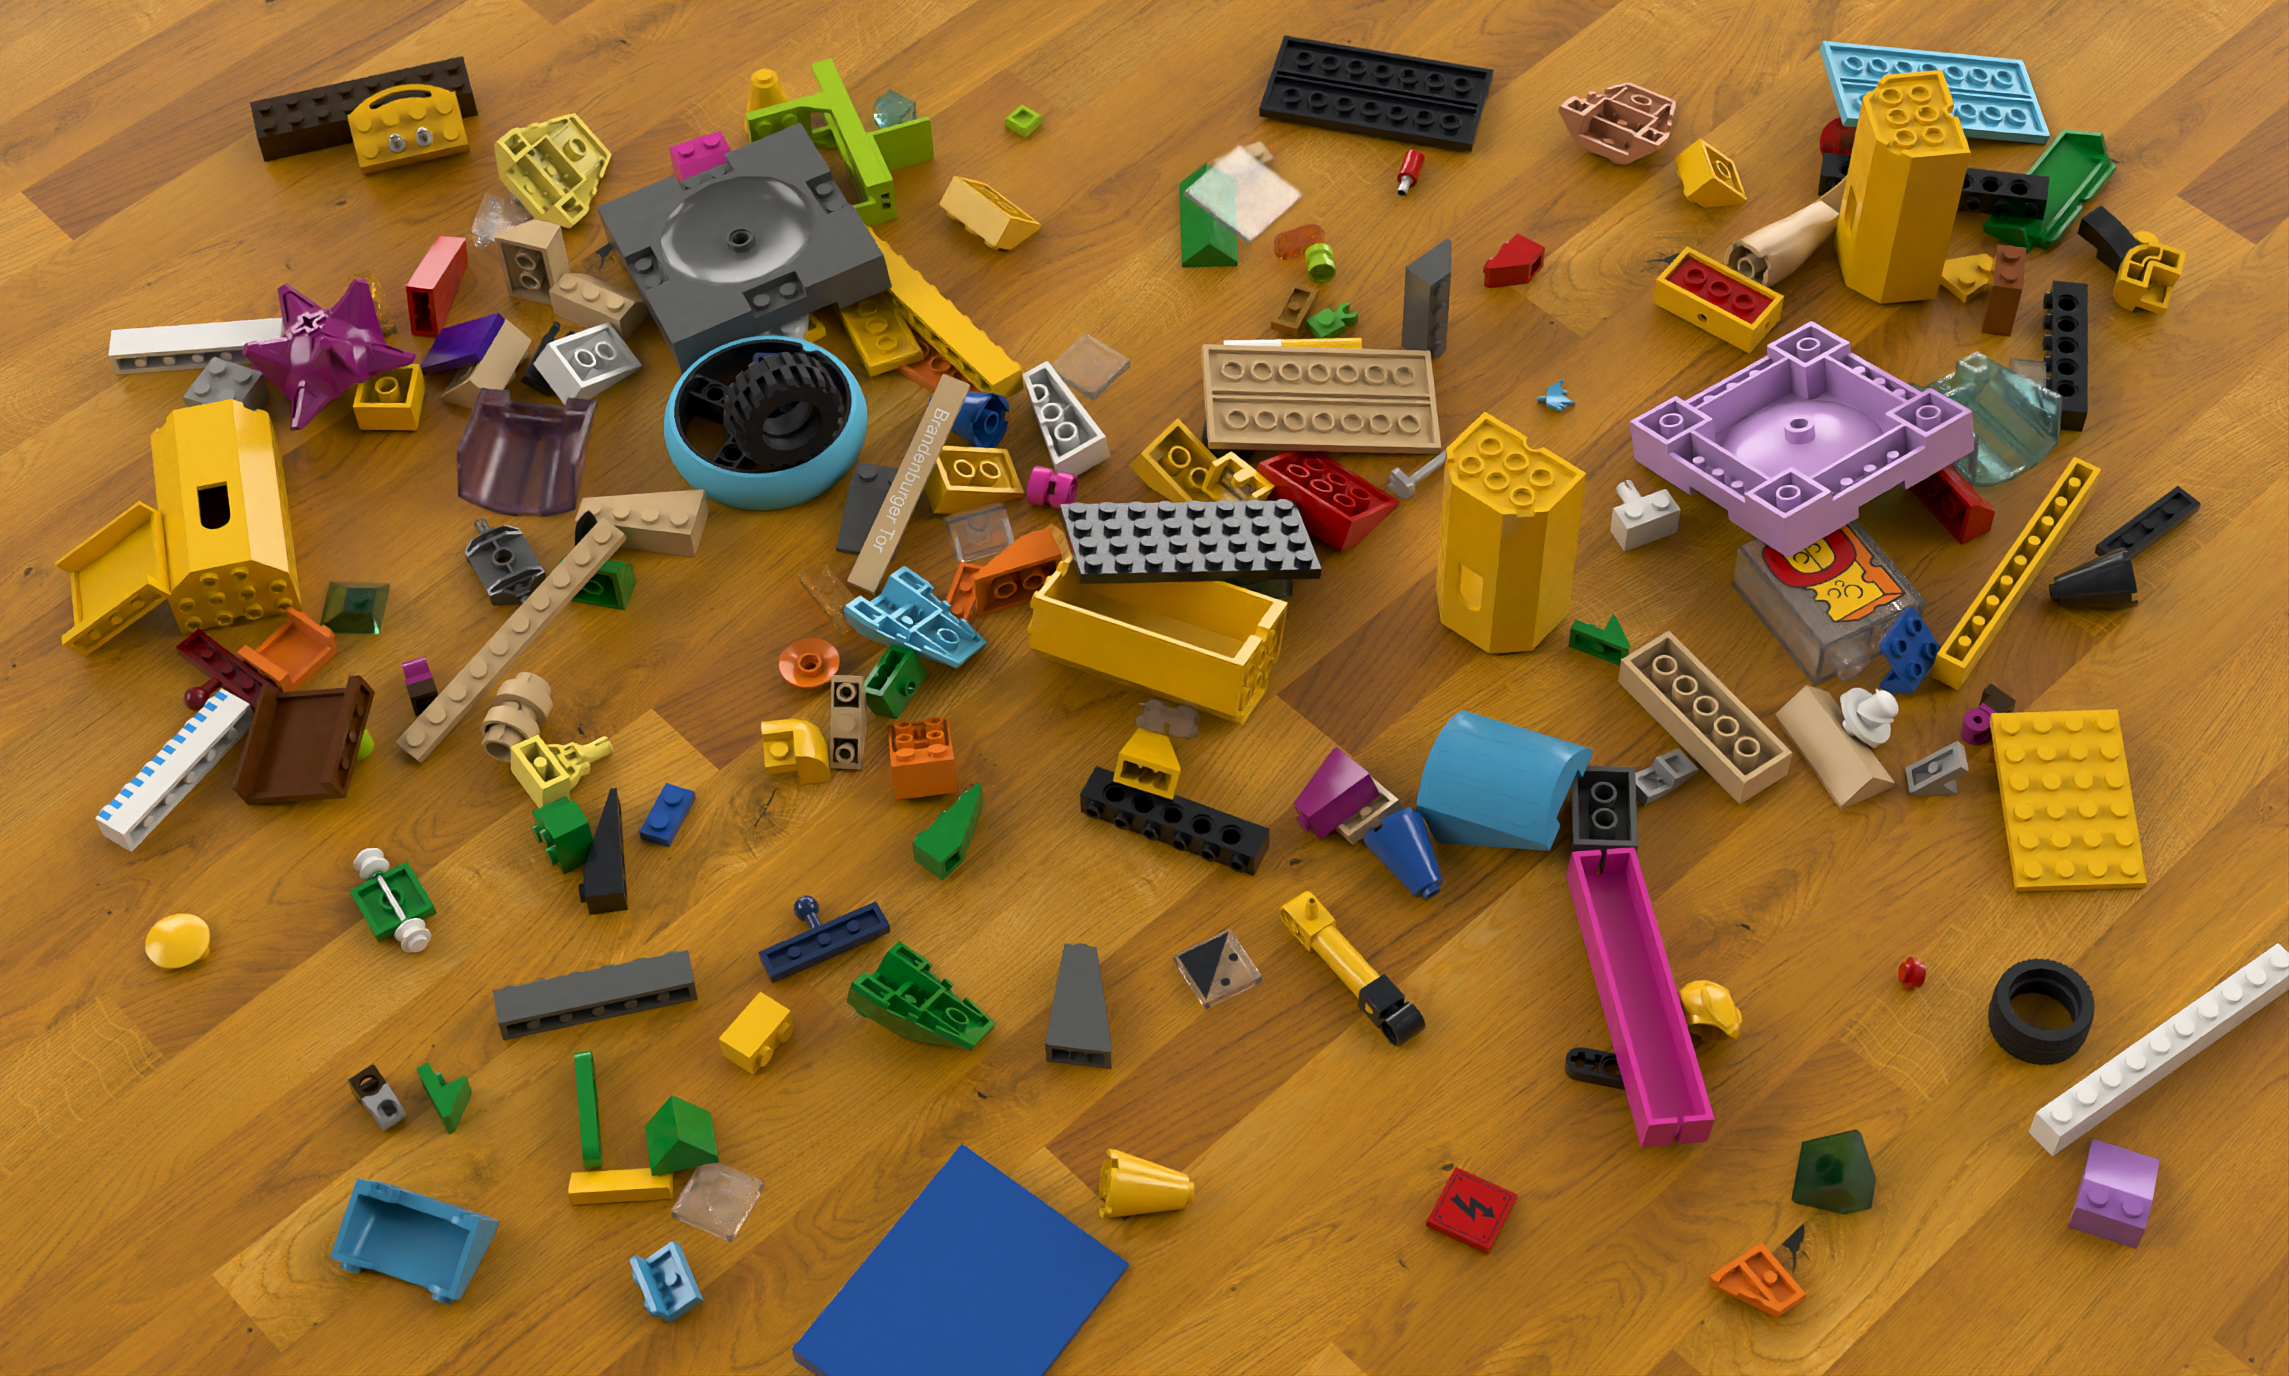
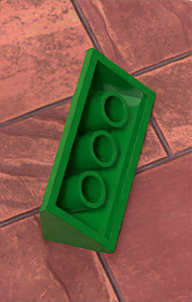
(1203, 238)

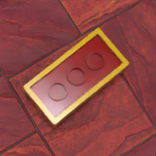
(1718, 299)

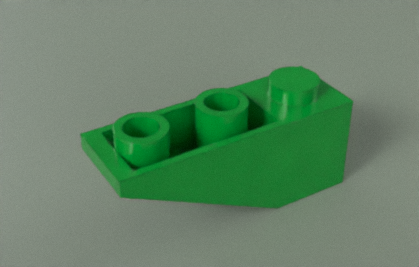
(948, 838)

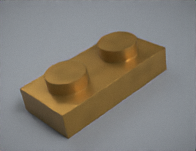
(1294, 309)

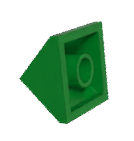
(680, 1137)

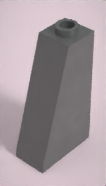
(1078, 1017)

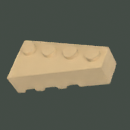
(654, 521)

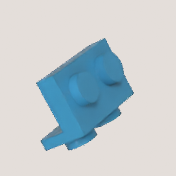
(666, 1283)

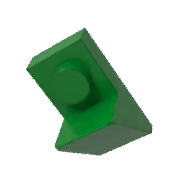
(1604, 644)
(446, 1098)

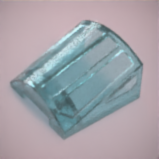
(2012, 419)

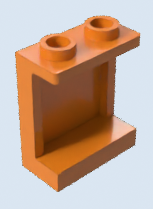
(291, 652)

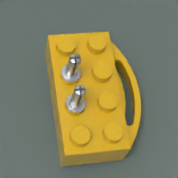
(407, 128)

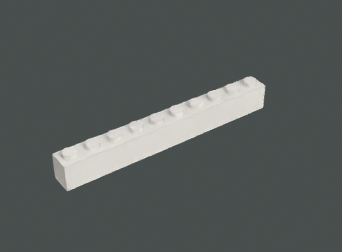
(2162, 1051)

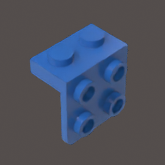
(1910, 652)

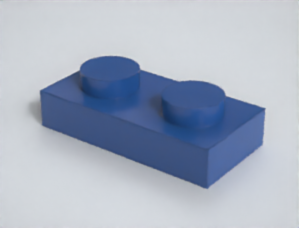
(667, 815)

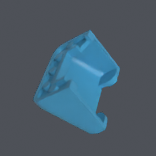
(413, 1238)

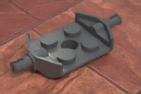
(509, 581)

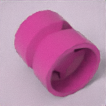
(1042, 487)

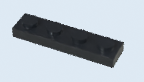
(2151, 524)

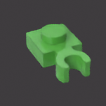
(1331, 324)

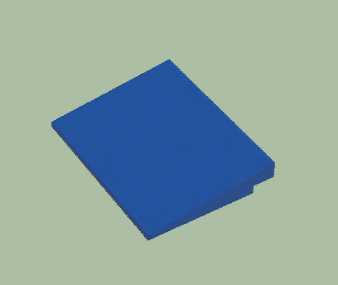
(964, 1285)

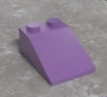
(2115, 1193)

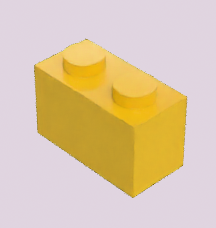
(757, 1033)

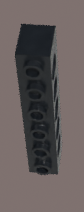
(2067, 350)
(1249, 839)

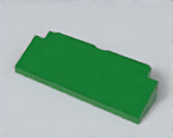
(2077, 172)

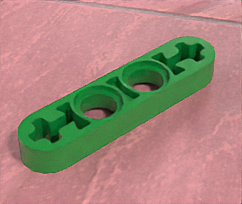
(588, 1109)

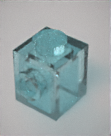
(893, 110)

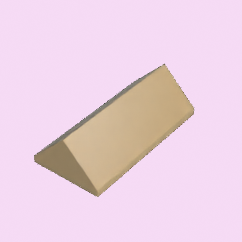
(1837, 759)

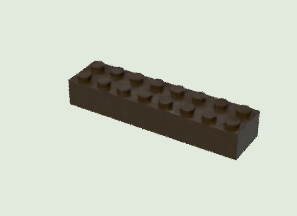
(319, 118)

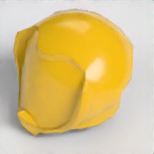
(1710, 1011)

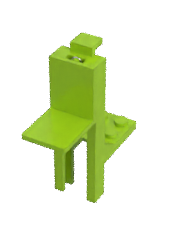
(865, 155)

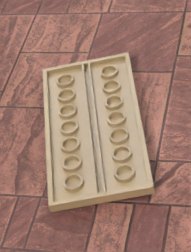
(1320, 399)

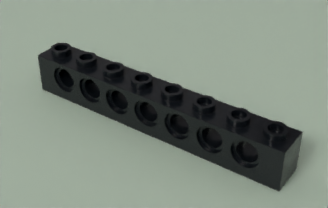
(1981, 192)

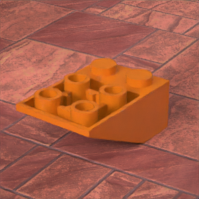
(922, 758)

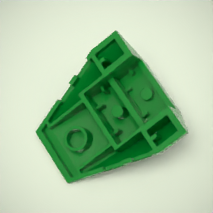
(917, 1003)

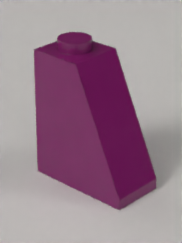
(1334, 794)

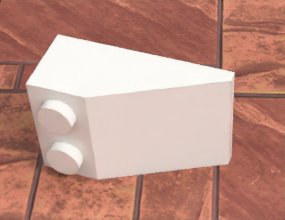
(586, 362)

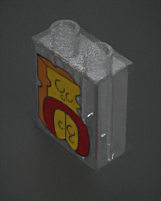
(1826, 600)

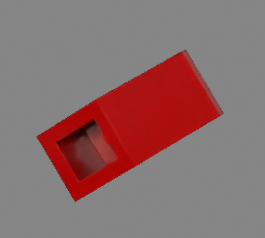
(1515, 263)

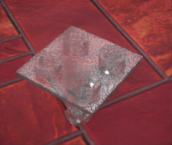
(495, 216)

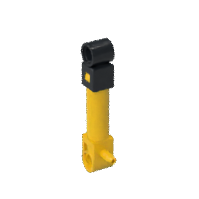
(1376, 994)

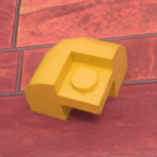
(2148, 277)
(796, 747)

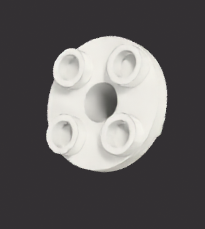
(1868, 715)

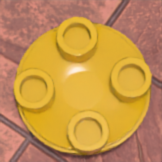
(178, 941)

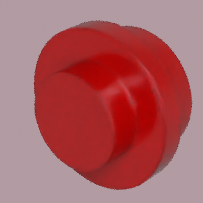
(1912, 973)

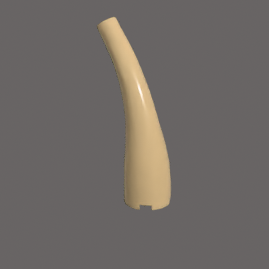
(1786, 244)

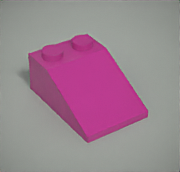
(698, 155)

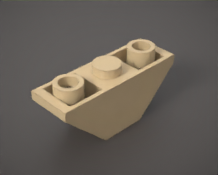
(847, 721)

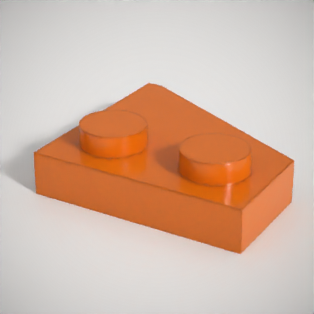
(1759, 1281)

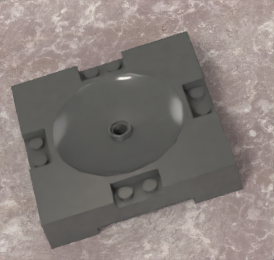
(744, 245)

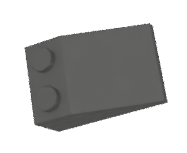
(863, 503)

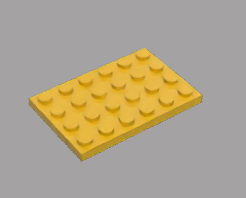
(2067, 801)

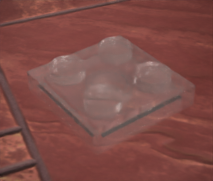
(717, 1199)

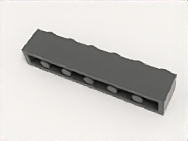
(595, 994)

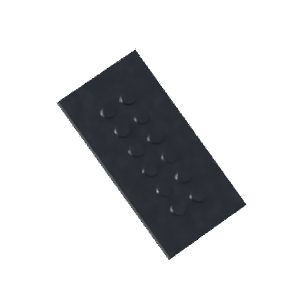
(1377, 93)

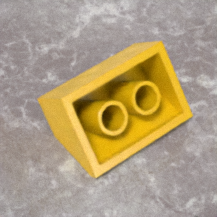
(987, 214)

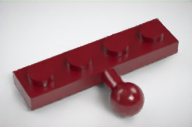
(223, 670)

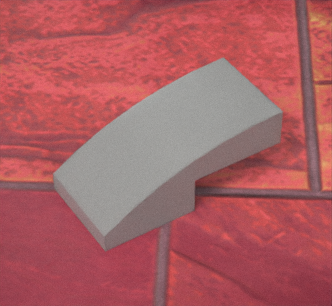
(1663, 776)

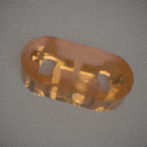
(1296, 241)

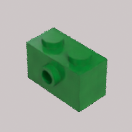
(894, 681)

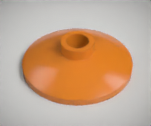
(809, 654)

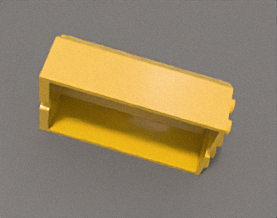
(1902, 189)
(1506, 538)
(251, 559)
(1174, 640)

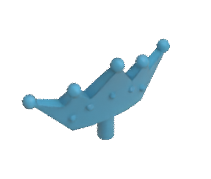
(1555, 397)

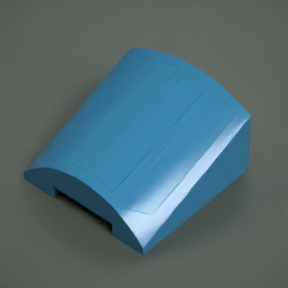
(1497, 783)

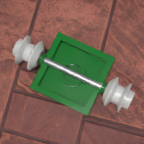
(392, 901)

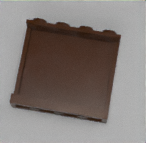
(303, 743)

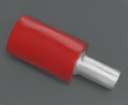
(1410, 171)

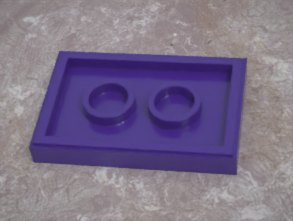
(462, 344)

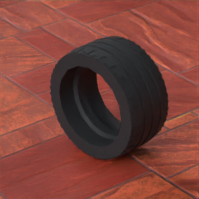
(2045, 978)

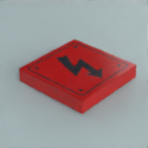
(1471, 1210)

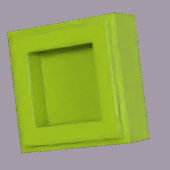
(1023, 121)

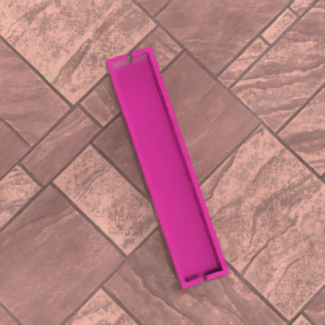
(1639, 998)

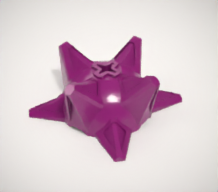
(324, 349)

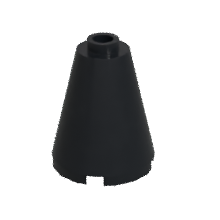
(2097, 583)

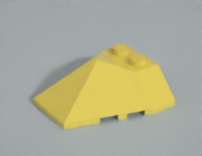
(552, 168)

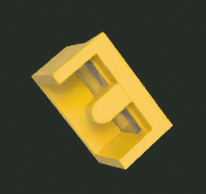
(1235, 480)

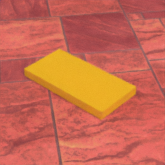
(879, 335)

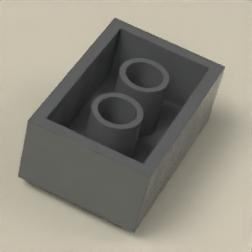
(1603, 810)

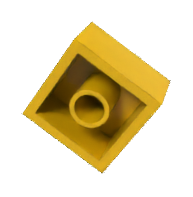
(391, 400)

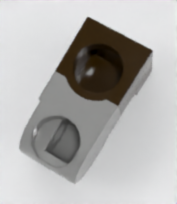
(377, 1097)

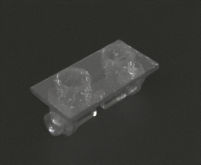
(1180, 719)

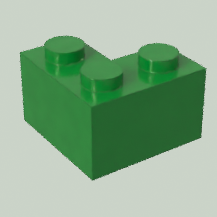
(564, 833)

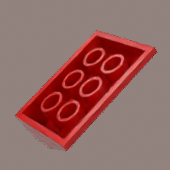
(1329, 497)

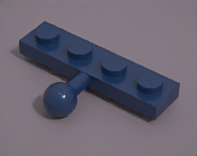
(822, 940)

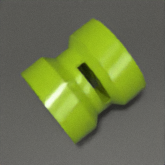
(1320, 263)

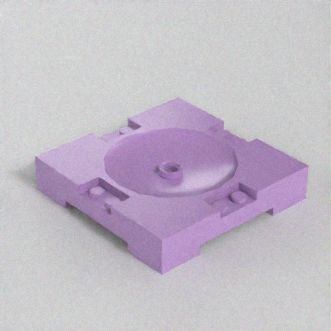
(1802, 439)

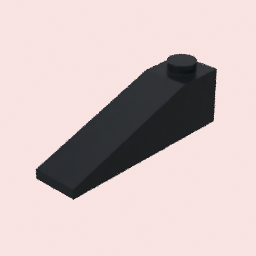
(605, 867)

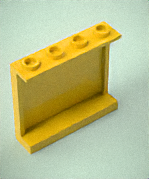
(116, 577)

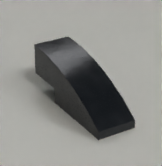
(2108, 236)

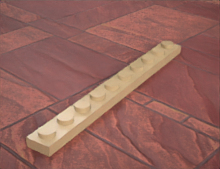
(511, 640)

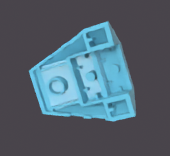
(914, 619)

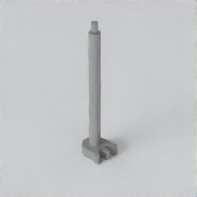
(1404, 485)

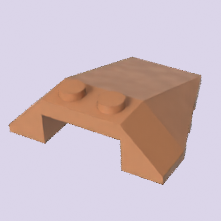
(1620, 122)

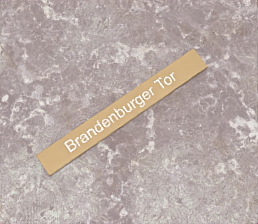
(908, 484)

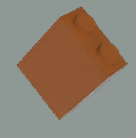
(2003, 290)

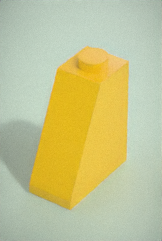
(1148, 764)

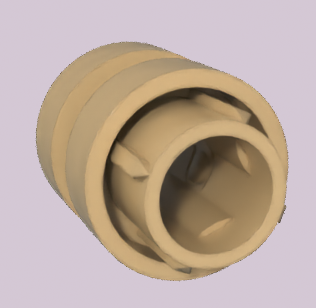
(517, 714)

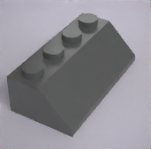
(1427, 301)

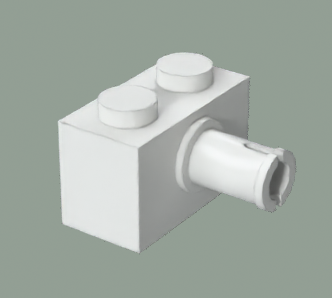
(1643, 518)

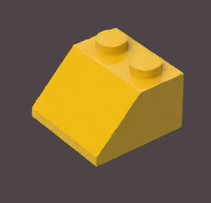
(1709, 176)

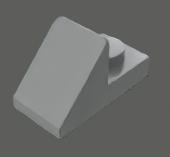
(1937, 772)

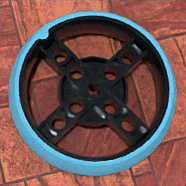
(730, 474)

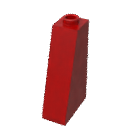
(435, 285)

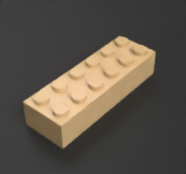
(1704, 717)

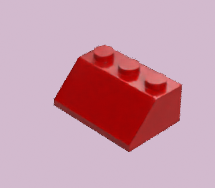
(1955, 504)

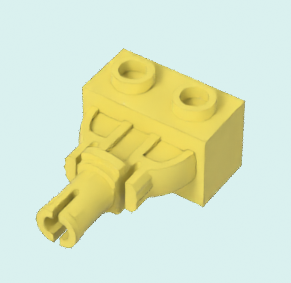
(554, 769)

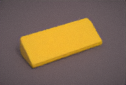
(619, 1186)

